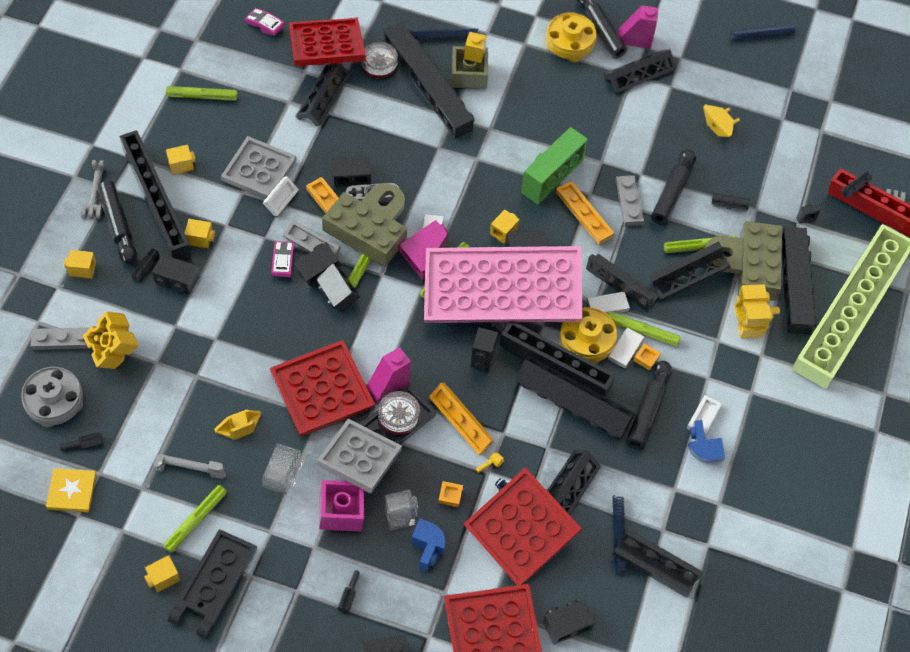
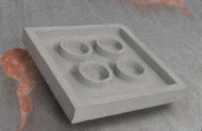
(258, 167)
(359, 455)

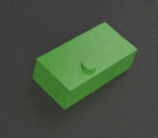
(554, 165)

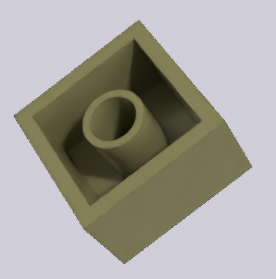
(468, 73)

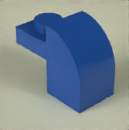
(705, 450)
(431, 539)

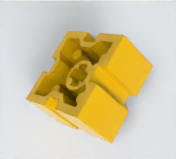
(753, 311)
(110, 340)

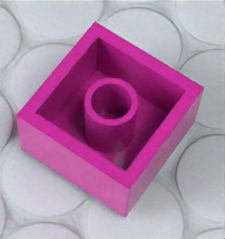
(340, 506)

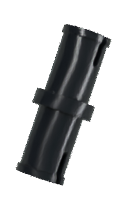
(730, 201)

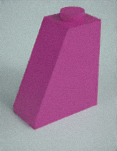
(640, 27)
(415, 247)
(390, 375)

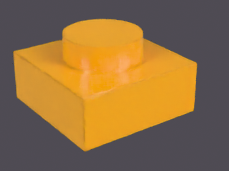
(647, 356)
(450, 494)

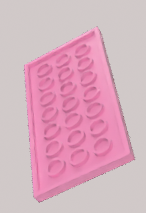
(503, 284)

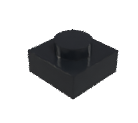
(808, 213)

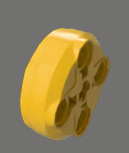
(571, 36)
(590, 335)

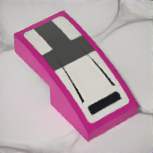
(267, 22)
(282, 259)

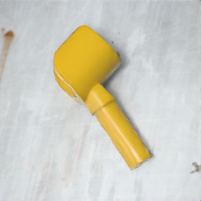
(495, 459)

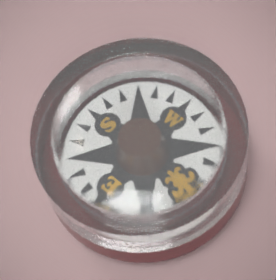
(380, 60)
(399, 412)

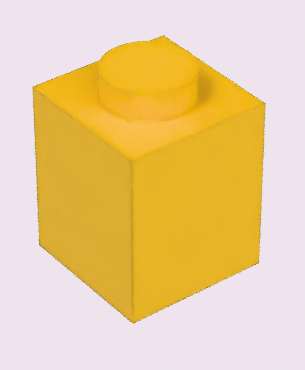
(475, 47)
(180, 159)
(504, 224)
(199, 233)
(80, 264)
(161, 574)

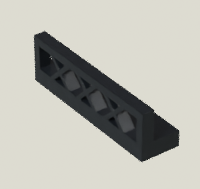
(636, 66)
(323, 93)
(687, 265)
(621, 281)
(566, 478)
(657, 563)

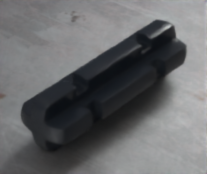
(856, 184)
(145, 264)

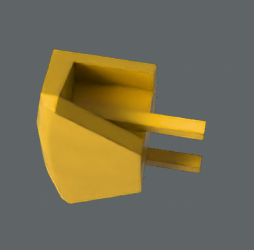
(719, 120)
(239, 424)

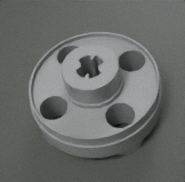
(52, 396)

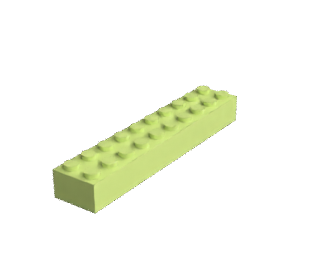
(853, 307)

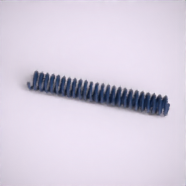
(764, 32)
(445, 33)
(619, 516)

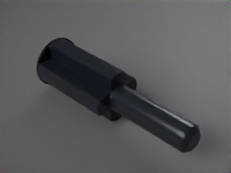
(84, 441)
(348, 594)

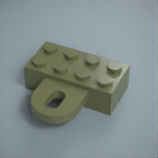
(367, 224)
(754, 256)

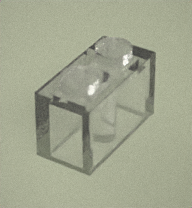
(282, 469)
(400, 509)

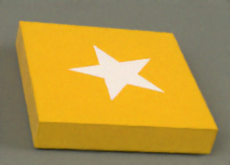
(71, 490)

